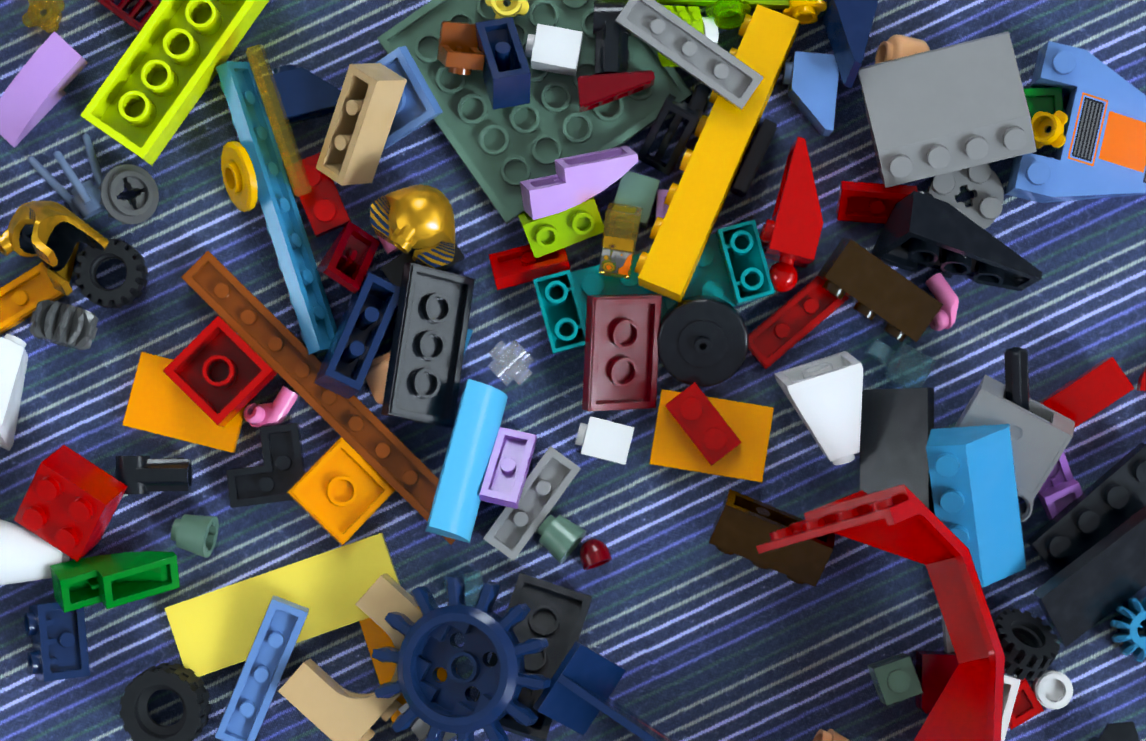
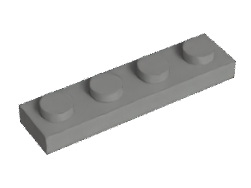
(690, 50)

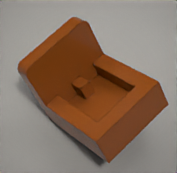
(459, 48)

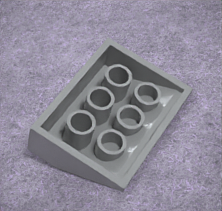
(946, 109)

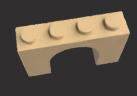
(328, 705)

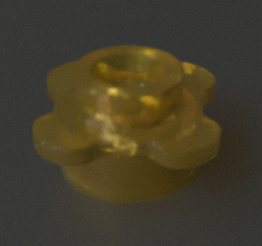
(48, 22)

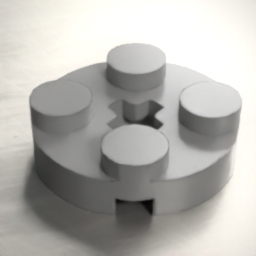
(982, 182)

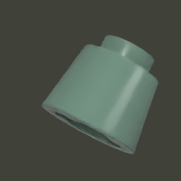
(196, 533)
(560, 536)

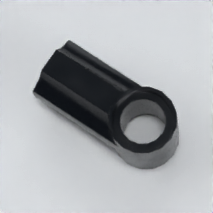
(611, 38)
(148, 474)

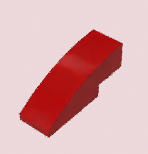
(1090, 392)

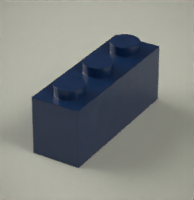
(358, 336)

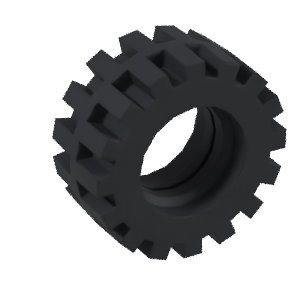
(123, 294)
(1025, 643)

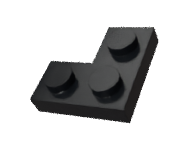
(280, 471)

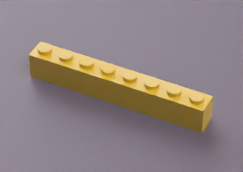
(715, 160)

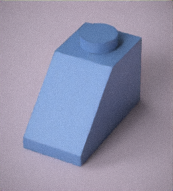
(813, 87)

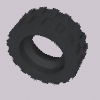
(173, 678)

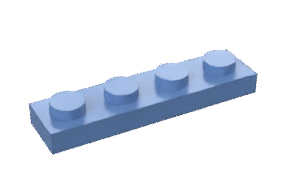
(262, 671)

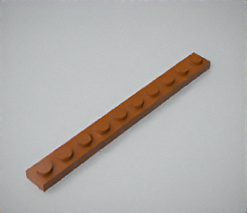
(299, 369)

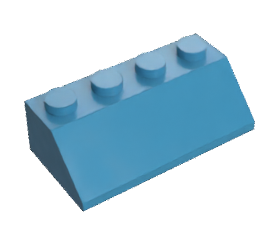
(979, 496)

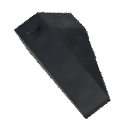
(942, 238)

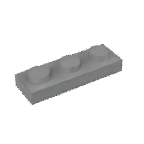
(538, 497)

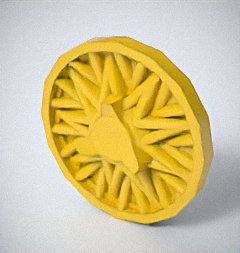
(239, 176)

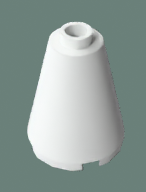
(25, 555)

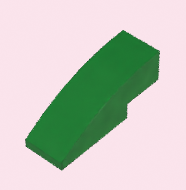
(113, 578)

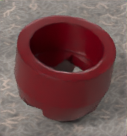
(594, 554)

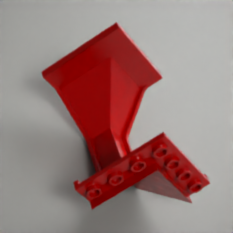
(905, 527)

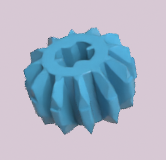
(1129, 629)

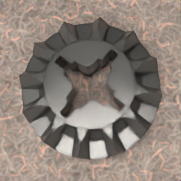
(134, 179)

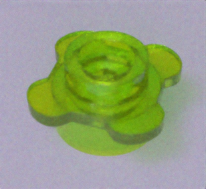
(728, 13)

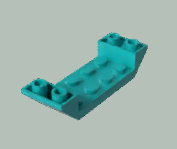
(729, 269)

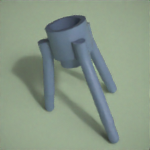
(86, 195)

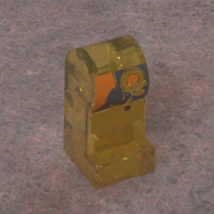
(619, 240)

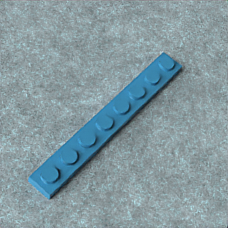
(279, 206)

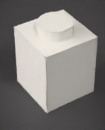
(554, 49)
(605, 440)

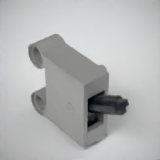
(1036, 431)

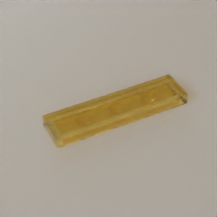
(278, 120)

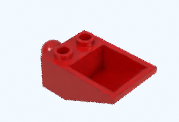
(795, 222)

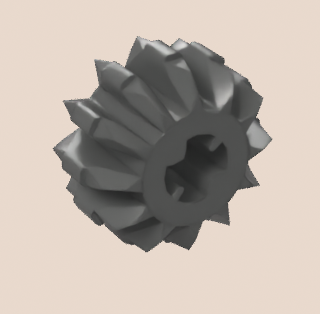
(64, 324)

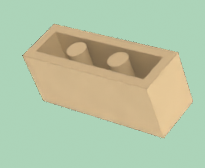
(361, 123)

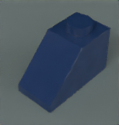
(505, 63)
(304, 93)

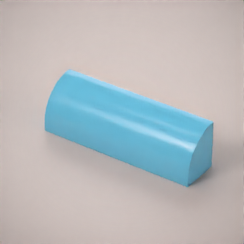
(466, 461)

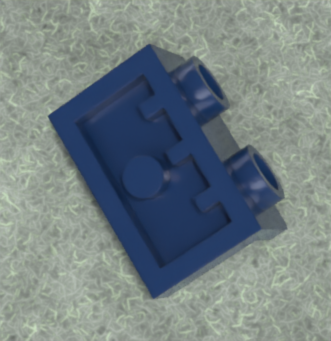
(57, 642)

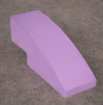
(38, 87)
(575, 180)

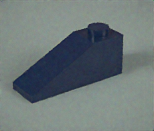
(848, 31)

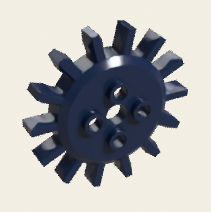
(432, 645)

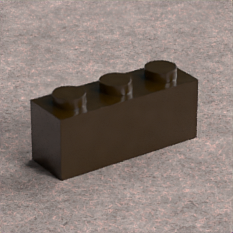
(878, 291)
(747, 523)

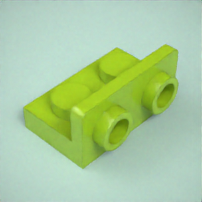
(562, 229)

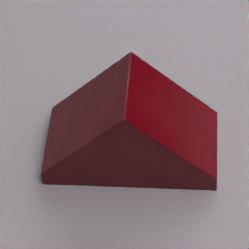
(349, 257)
(933, 673)

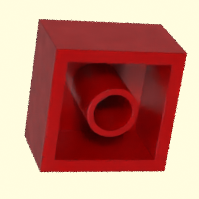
(220, 372)
(70, 502)

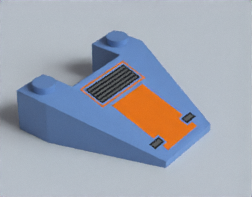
(1103, 133)

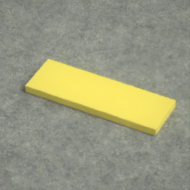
(223, 624)

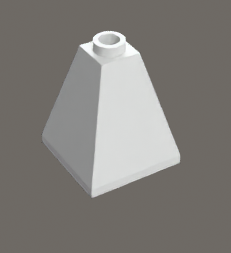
(12, 375)
(828, 402)

